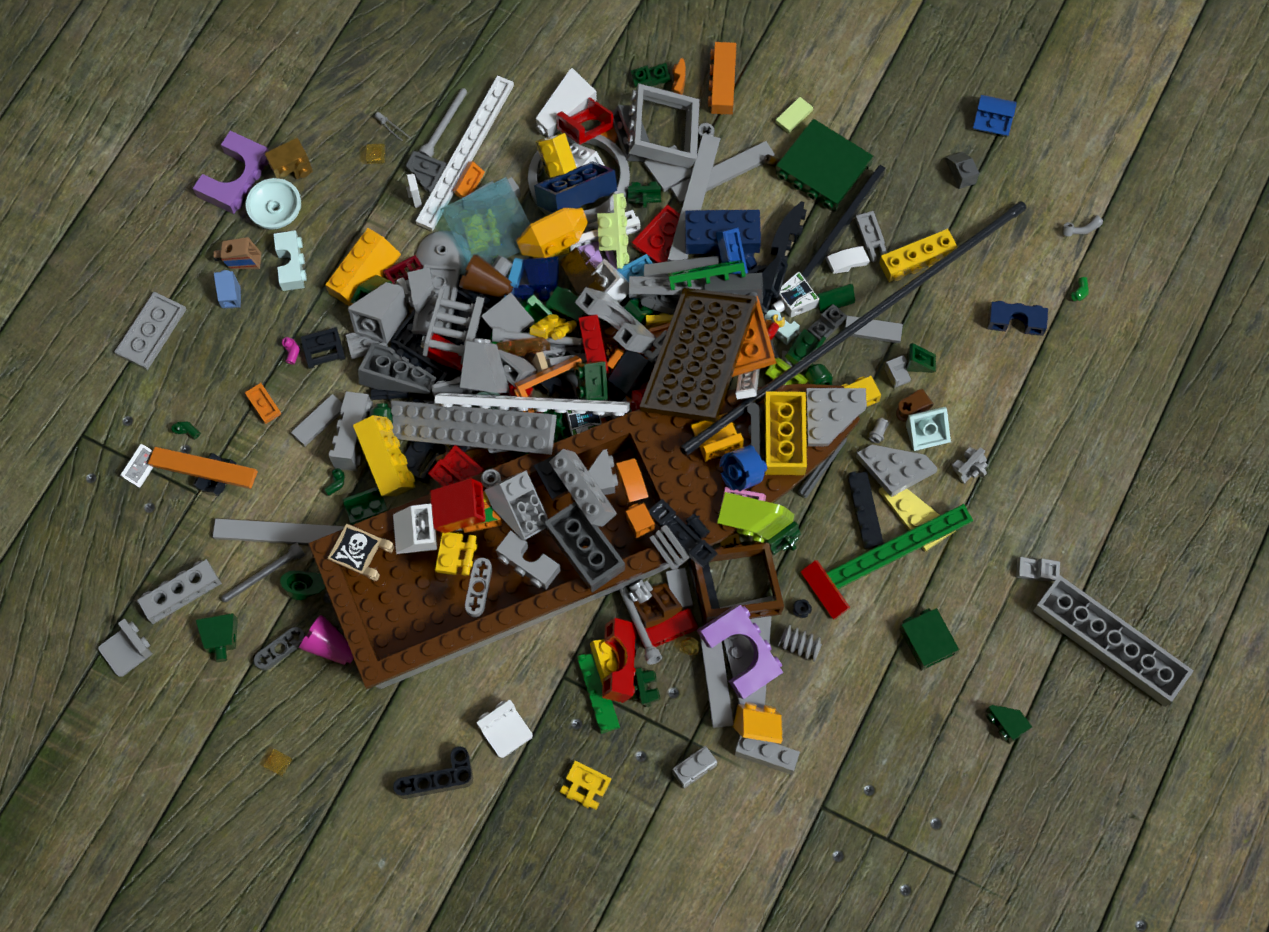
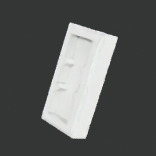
(413, 190)

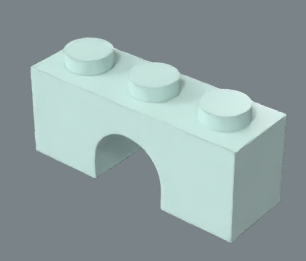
(291, 275)

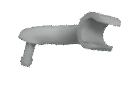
(1069, 228)

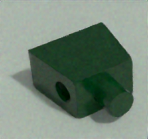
(218, 634)

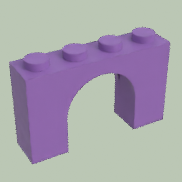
(231, 195)
(763, 666)

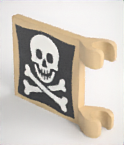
(356, 550)

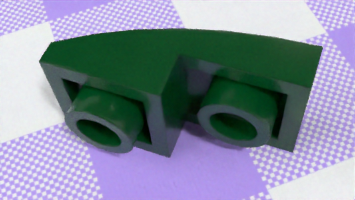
(651, 76)

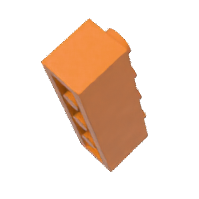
(723, 78)

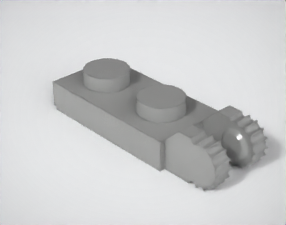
(871, 234)

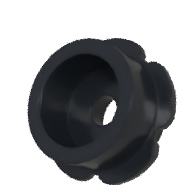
(802, 613)

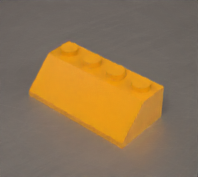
(366, 259)

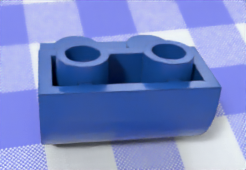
(994, 115)

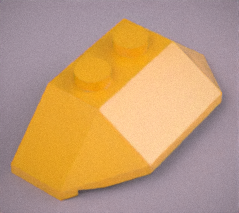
(553, 233)

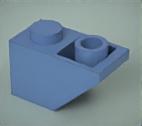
(227, 289)

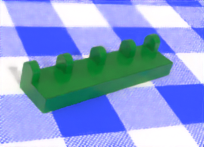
(706, 272)
(602, 707)

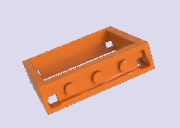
(545, 375)

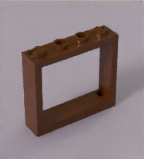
(756, 610)

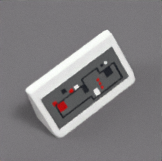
(138, 467)

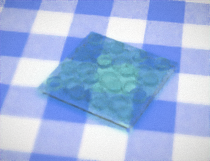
(487, 222)

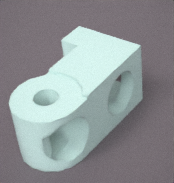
(786, 332)

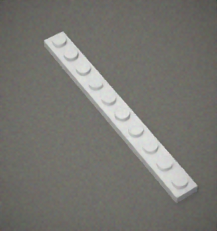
(465, 152)
(540, 404)

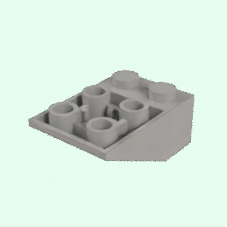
(518, 504)

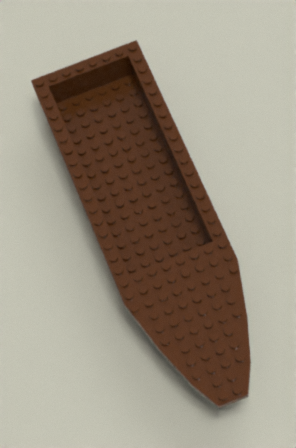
(419, 615)

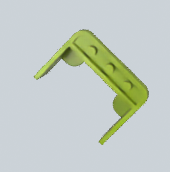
(754, 517)

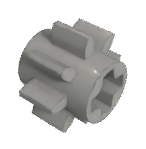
(640, 591)

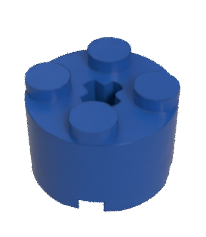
(742, 468)

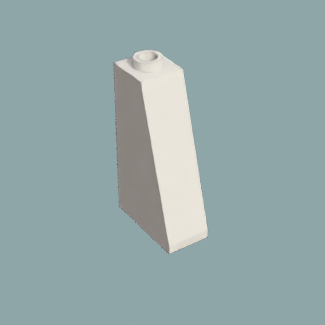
(569, 97)

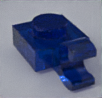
(523, 291)

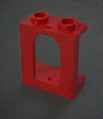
(572, 125)

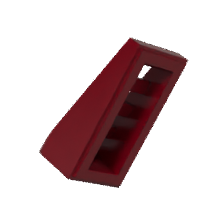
(393, 271)

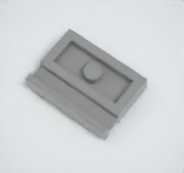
(360, 344)

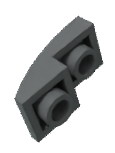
(828, 322)

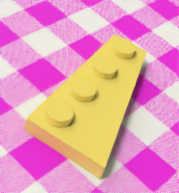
(911, 511)

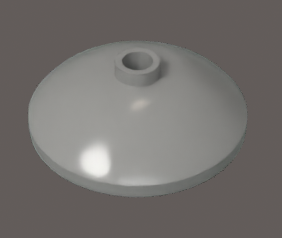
(429, 249)

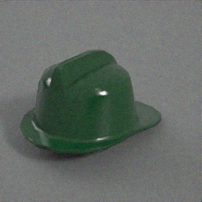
(302, 584)

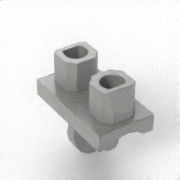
(973, 467)

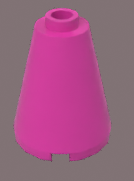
(327, 642)

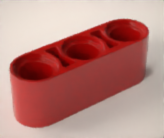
(673, 628)

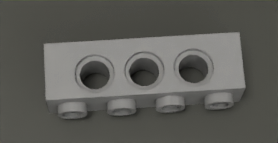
(583, 487)
(190, 591)

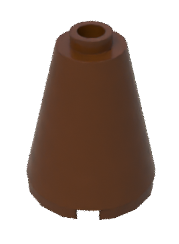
(485, 279)

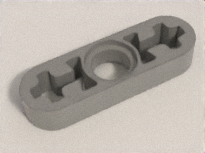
(476, 572)

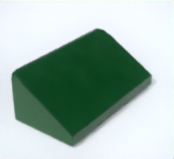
(839, 297)

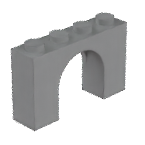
(631, 332)

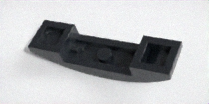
(696, 548)

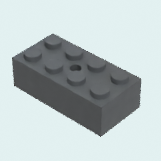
(594, 564)

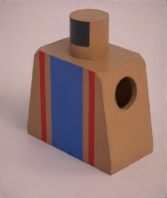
(239, 254)

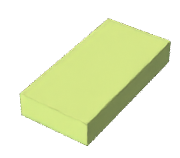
(794, 115)

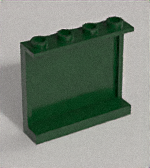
(823, 164)

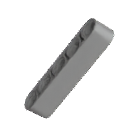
(717, 685)

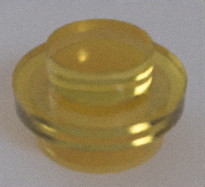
(690, 646)

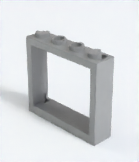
(656, 152)

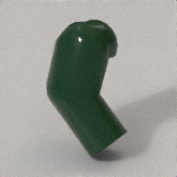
(185, 428)
(337, 483)

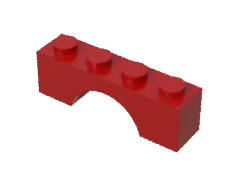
(621, 638)

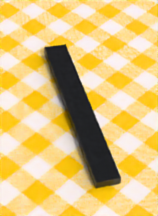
(843, 223)

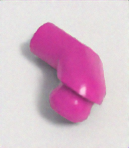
(292, 348)

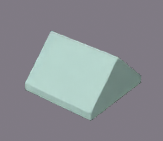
(928, 428)

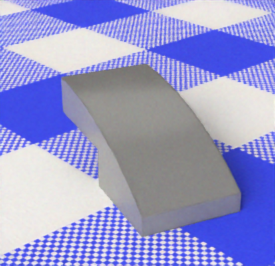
(1037, 569)

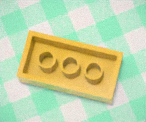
(785, 433)
(384, 455)

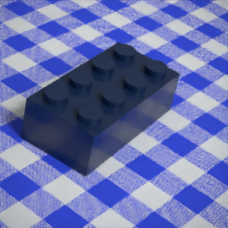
(576, 187)
(703, 225)

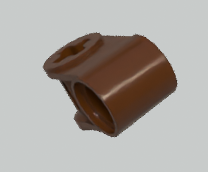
(913, 404)

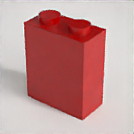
(457, 505)

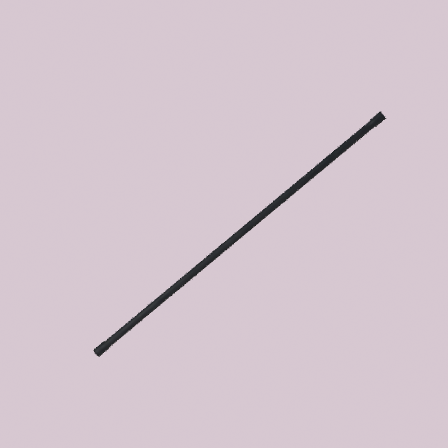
(695, 442)

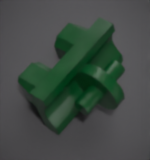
(644, 194)
(785, 539)
(647, 696)

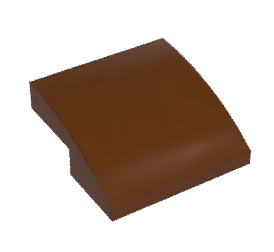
(658, 607)

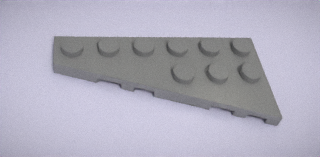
(741, 652)

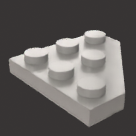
(832, 412)
(895, 468)

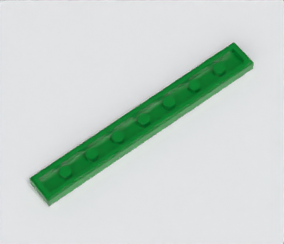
(900, 546)

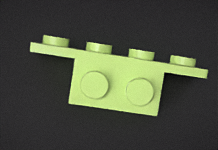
(613, 230)

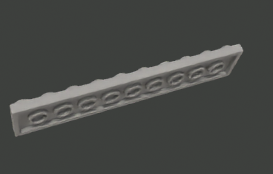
(474, 427)

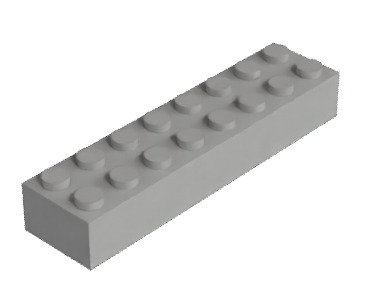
(1113, 641)

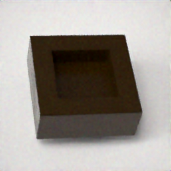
(731, 541)

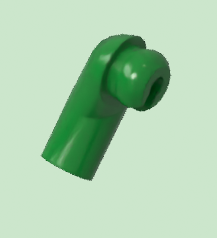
(1082, 291)

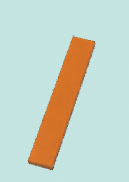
(203, 467)

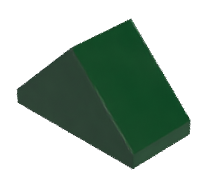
(920, 359)

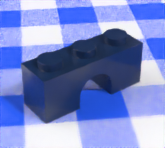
(1033, 317)

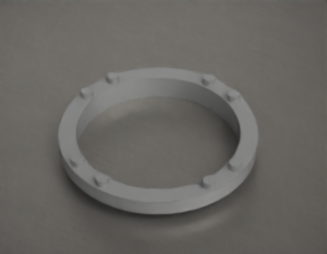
(614, 151)

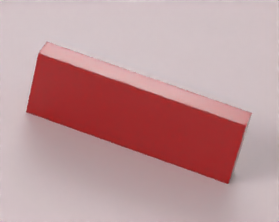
(825, 589)

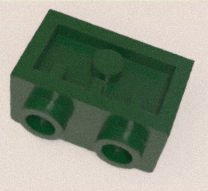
(803, 346)
(591, 380)
(364, 505)

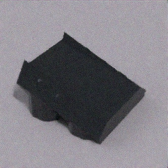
(630, 372)

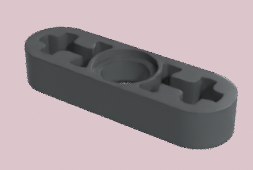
(281, 640)

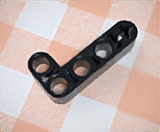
(433, 778)

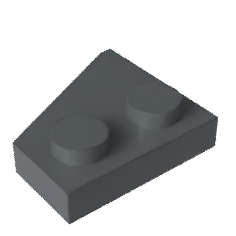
(426, 170)

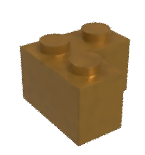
(289, 158)

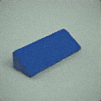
(731, 246)

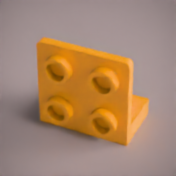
(720, 443)

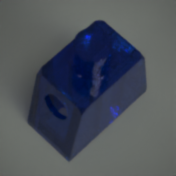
(542, 275)

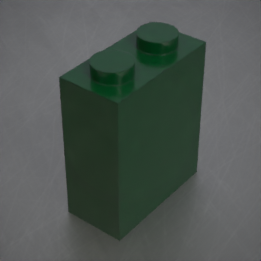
(928, 638)

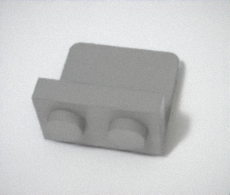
(125, 649)

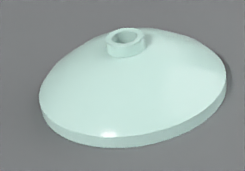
(270, 195)

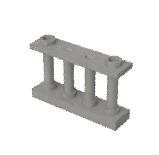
(470, 322)

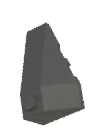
(388, 371)

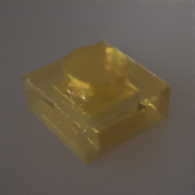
(375, 153)
(278, 762)

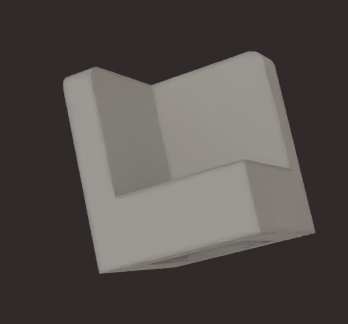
(897, 372)

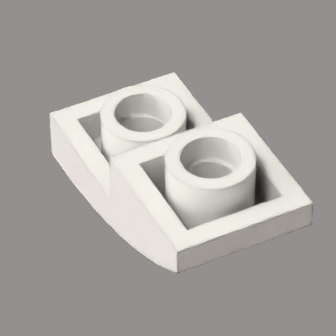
(848, 258)

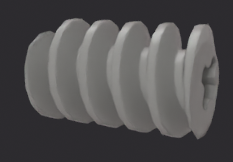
(800, 642)

